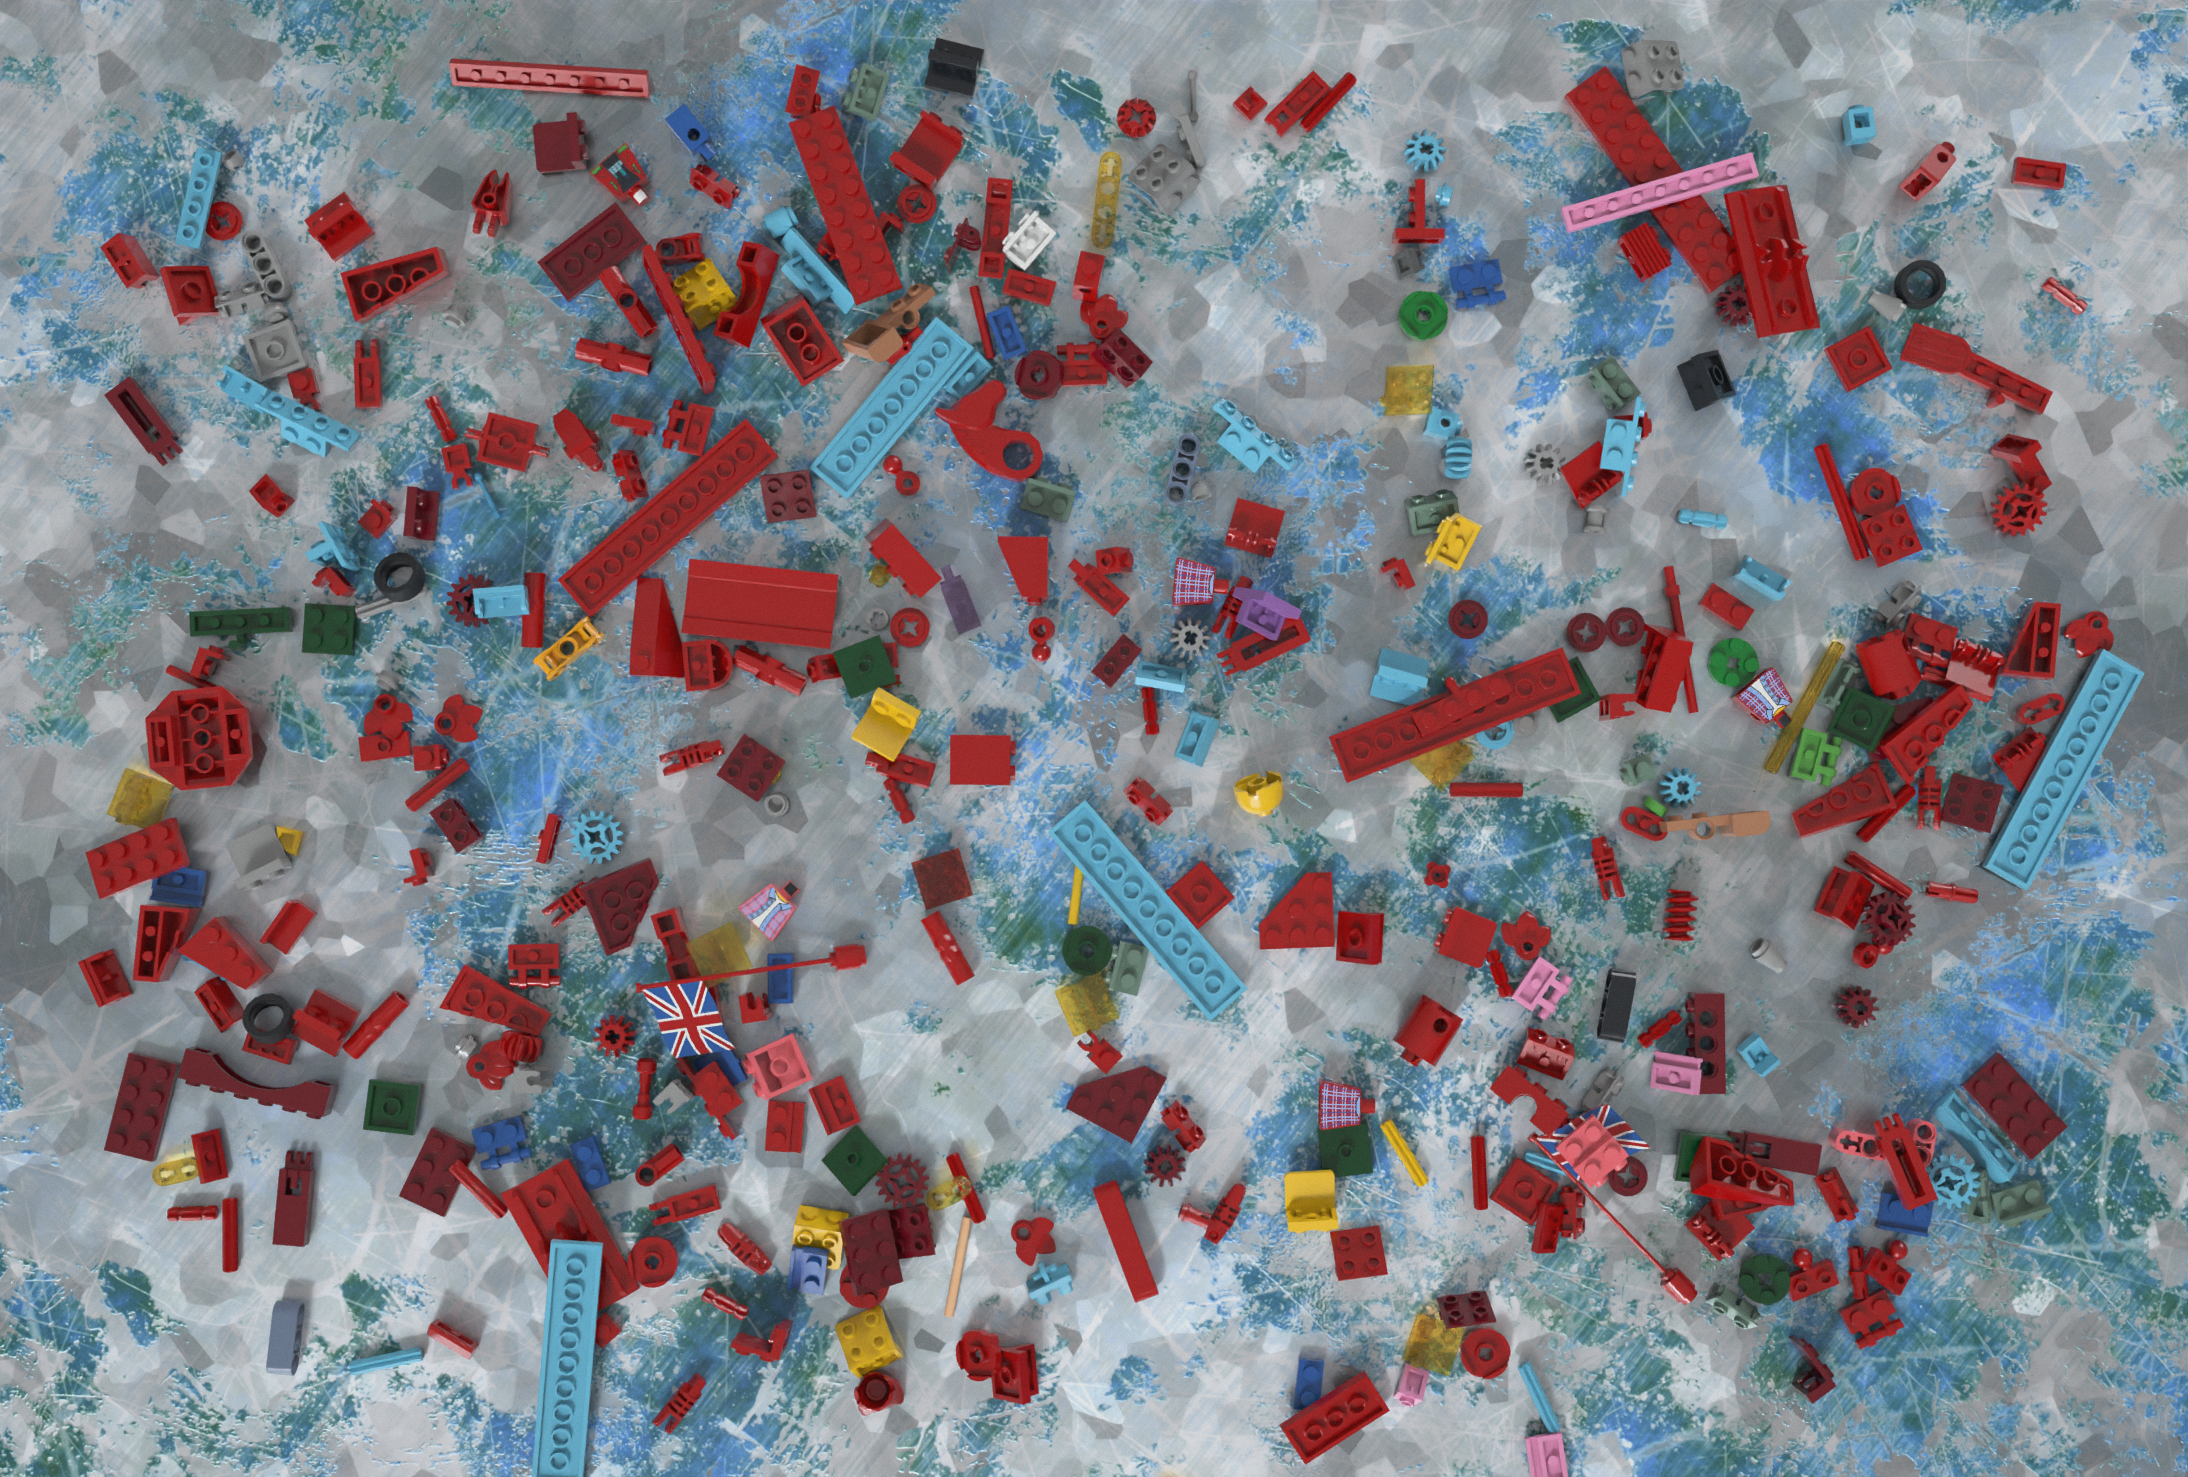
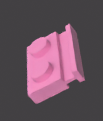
(1676, 1073)
(1546, 1455)

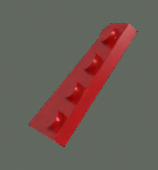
(1917, 739)
(1854, 800)
(489, 1000)

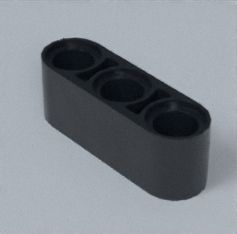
(1616, 1005)

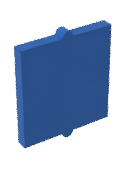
(727, 1061)

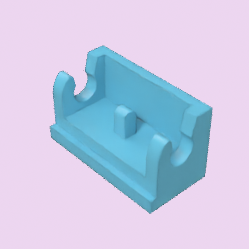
(243, 388)
(1761, 578)
(501, 601)

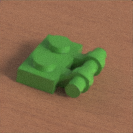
(1809, 754)

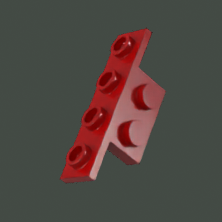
(716, 1091)

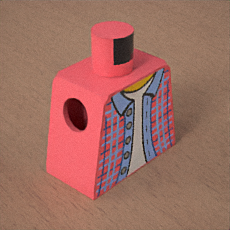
(771, 908)

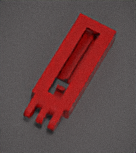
(1291, 636)
(1907, 1168)

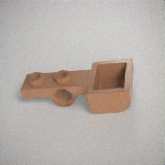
(879, 338)
(1729, 825)

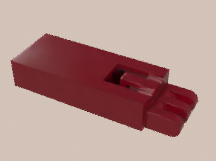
(140, 416)
(1784, 1154)
(294, 1211)

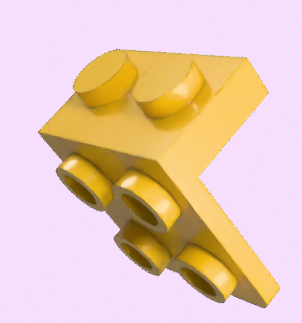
(1454, 541)
(1310, 1201)
(821, 1230)

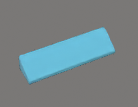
(1975, 1138)

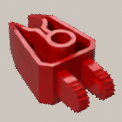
(492, 203)
(579, 441)

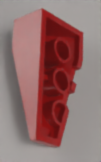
(655, 635)
(1729, 1175)

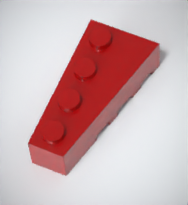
(392, 281)

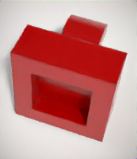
(1250, 104)

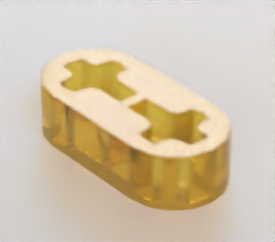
(178, 1175)
(946, 1188)

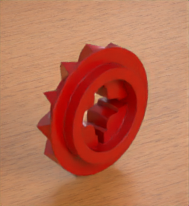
(1134, 128)
(911, 194)
(222, 210)
(898, 625)

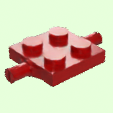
(507, 442)

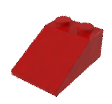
(801, 339)

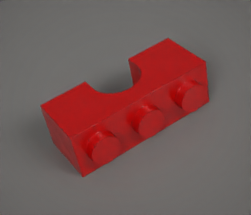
(673, 935)
(1549, 1113)

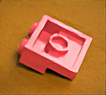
(776, 1067)
(1592, 1152)

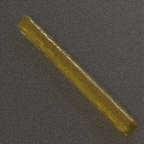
(1804, 707)

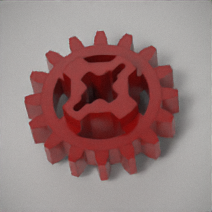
(2029, 507)

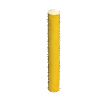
(1075, 896)

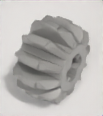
(1541, 455)
(1198, 640)

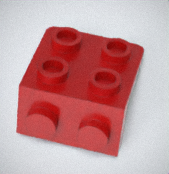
(1464, 936)

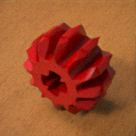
(610, 1043)
(520, 1046)

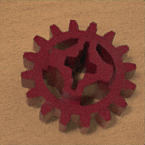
(469, 608)
(1888, 919)
(914, 1183)

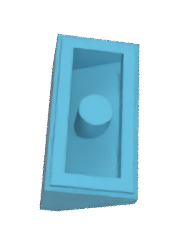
(968, 375)
(1197, 738)

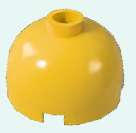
(1259, 794)

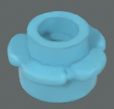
(1444, 195)

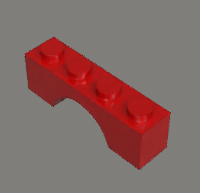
(756, 269)

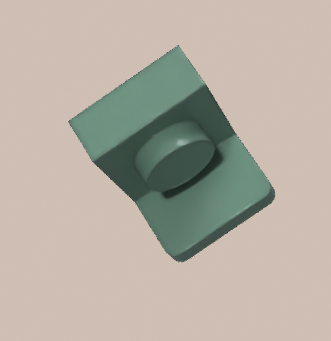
(1637, 770)

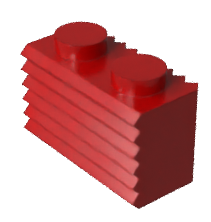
(1645, 252)

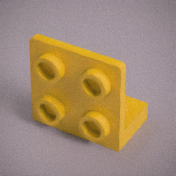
(704, 293)
(886, 724)
(867, 1342)

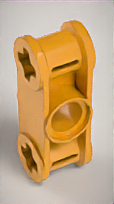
(555, 654)

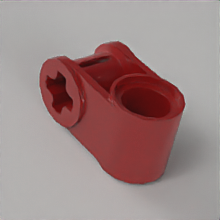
(683, 249)

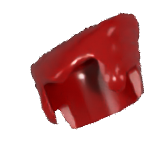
(877, 1392)

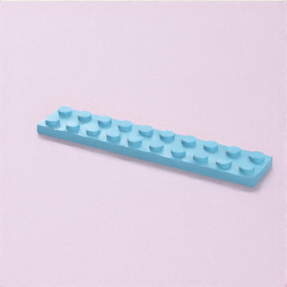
(2063, 769)
(1147, 910)
(567, 1358)

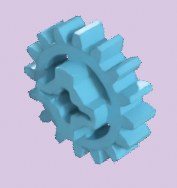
(590, 846)
(1955, 1192)

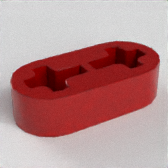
(2041, 714)

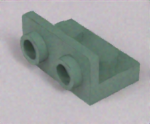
(864, 91)
(1612, 384)
(1048, 499)
(1428, 511)
(1128, 967)
(2019, 1203)

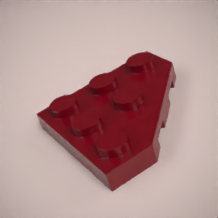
(619, 903)
(1118, 1100)

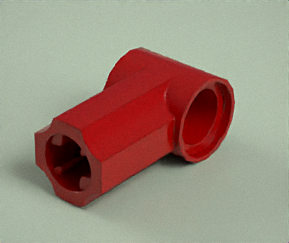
(660, 1164)

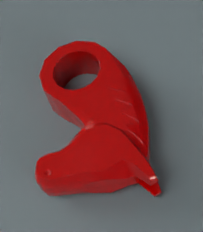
(983, 442)

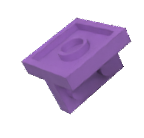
(1263, 611)

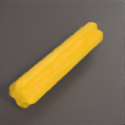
(1404, 1153)

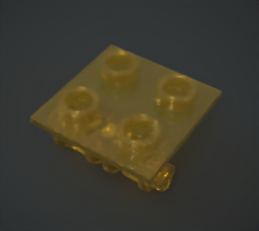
(1408, 390)
(1443, 763)
(1432, 1344)

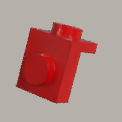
(891, 220)
(1114, 560)
(422, 863)

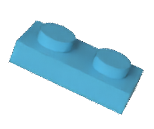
(1161, 676)

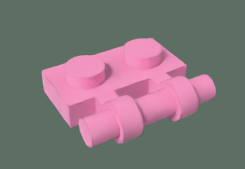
(1535, 984)

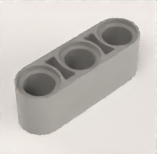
(259, 257)

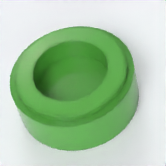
(1655, 806)

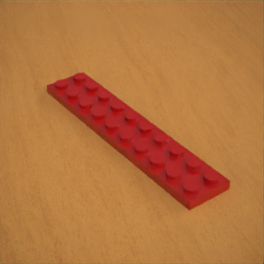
(1643, 159)
(668, 518)
(1397, 739)

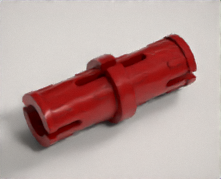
(1858, 1276)

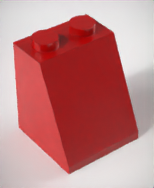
(1028, 566)

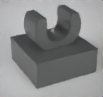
(1407, 263)

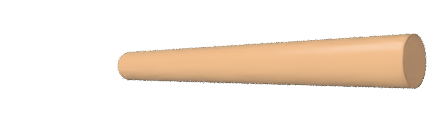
(958, 1266)

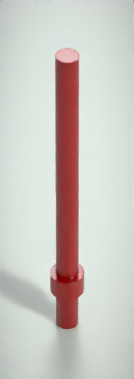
(1672, 592)

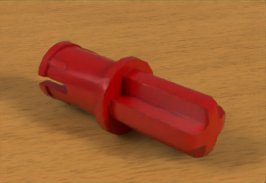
(1951, 892)

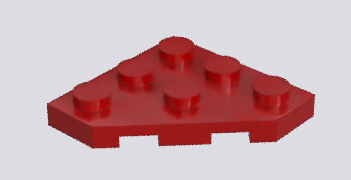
(1301, 916)

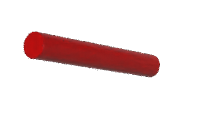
(982, 322)
(184, 676)

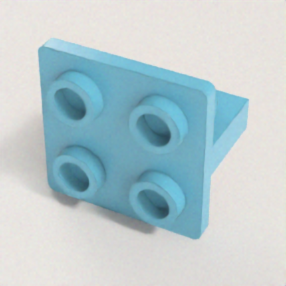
(333, 549)
(1399, 677)

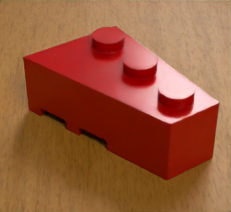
(902, 559)
(2034, 643)
(159, 936)
(227, 953)

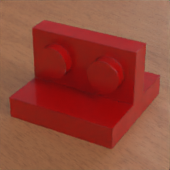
(339, 226)
(190, 292)
(1844, 897)
(1360, 937)
(325, 1022)
(1018, 1375)

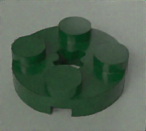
(1095, 962)
(1750, 1281)

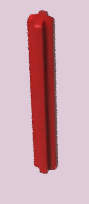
(1841, 502)

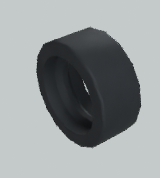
(1937, 276)
(392, 563)
(256, 1006)

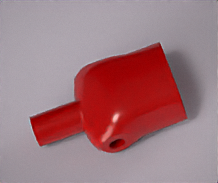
(907, 340)

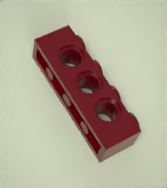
(1714, 1003)

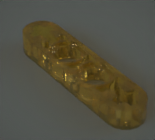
(1108, 200)

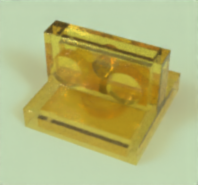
(139, 799)
(718, 953)
(1086, 1004)

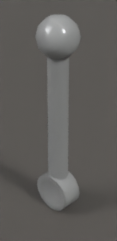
(1193, 116)

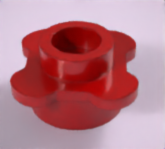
(1443, 870)

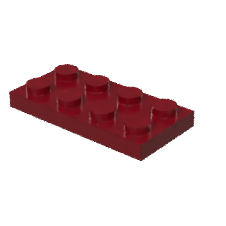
(589, 251)
(142, 1106)
(2013, 1106)

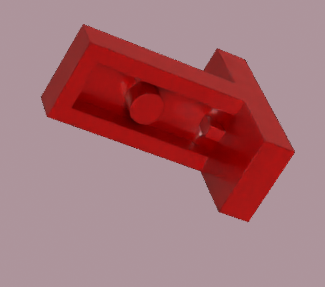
(1416, 218)
(2022, 460)

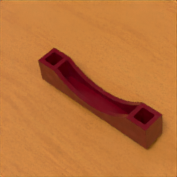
(210, 1069)

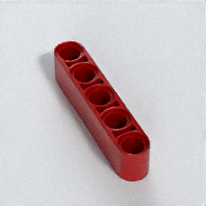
(1125, 1241)

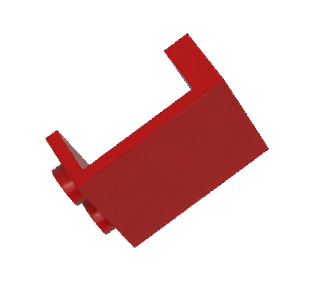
(928, 150)
(981, 760)

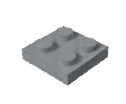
(275, 351)

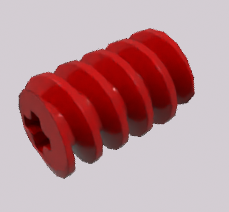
(1680, 915)

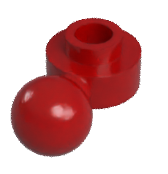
(893, 466)
(1041, 651)
(1866, 954)

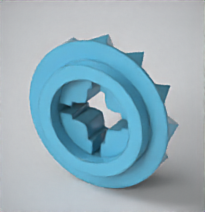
(1500, 740)

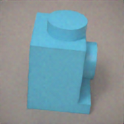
(1865, 119)
(1435, 429)

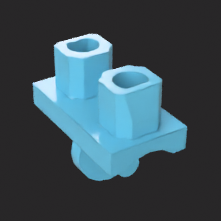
(1047, 1280)

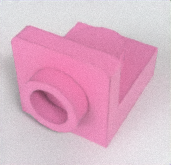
(1411, 1385)

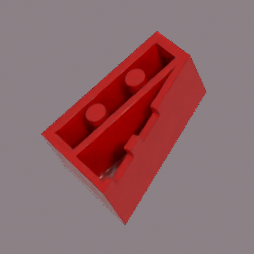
(1663, 668)

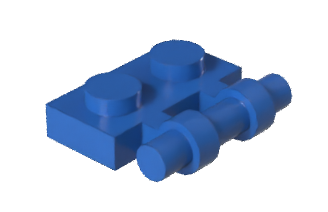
(1476, 276)
(498, 1135)

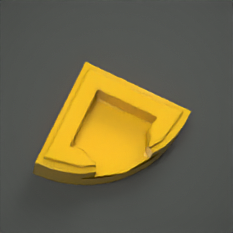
(290, 839)

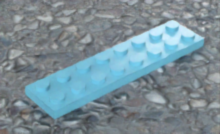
(891, 408)

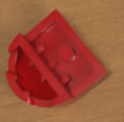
(706, 665)

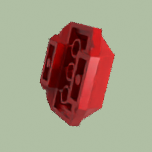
(176, 734)

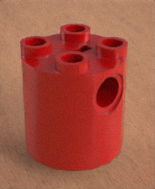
(1889, 665)
(1427, 1031)

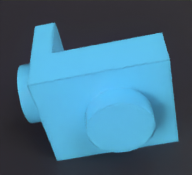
(1758, 1055)

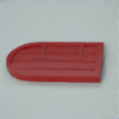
(1936, 350)

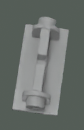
(231, 301)
(1894, 613)
(1609, 1086)

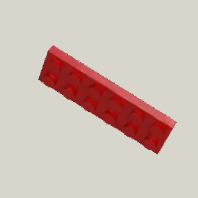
(681, 325)

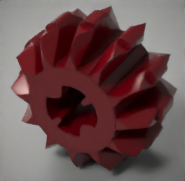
(1728, 312)
(1860, 1016)
(1159, 1159)

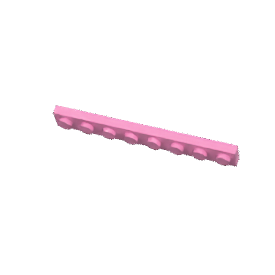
(1659, 192)

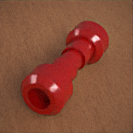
(643, 1108)

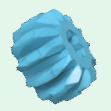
(1424, 142)
(1458, 458)
(1688, 789)

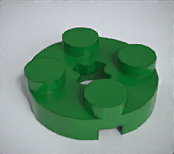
(1409, 319)
(1718, 661)

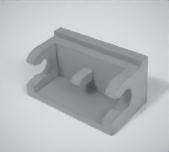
(528, 1079)
(678, 1092)

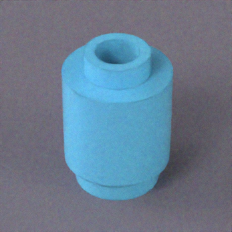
(779, 221)

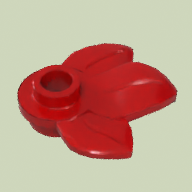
(1103, 313)
(2089, 638)
(461, 718)
(389, 720)
(1526, 932)
(494, 1066)
(1036, 1241)

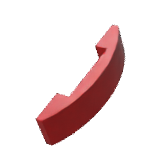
(995, 227)

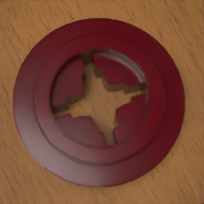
(1479, 621)
(1594, 625)
(1636, 626)
(1632, 1186)

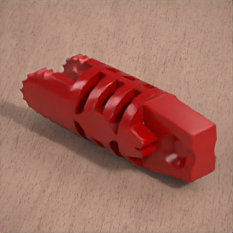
(1230, 609)
(691, 756)
(1929, 798)
(1606, 868)
(570, 902)
(1225, 1214)
(744, 1249)
(680, 1403)

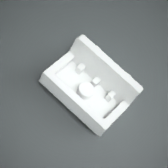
(1028, 241)

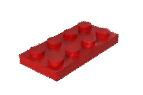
(138, 858)
(1334, 1417)

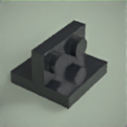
(954, 68)
(1706, 379)

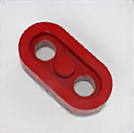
(1642, 823)

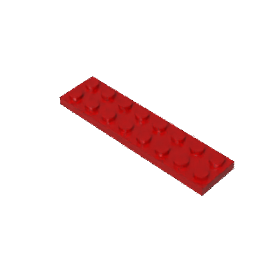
(845, 205)

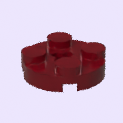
(1051, 382)

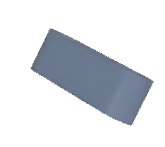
(1184, 458)
(285, 1338)

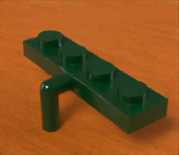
(240, 623)

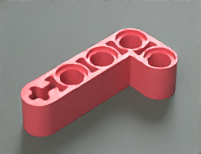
(1924, 1143)

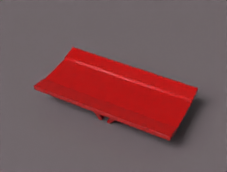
(1772, 260)
(760, 604)
(560, 1208)

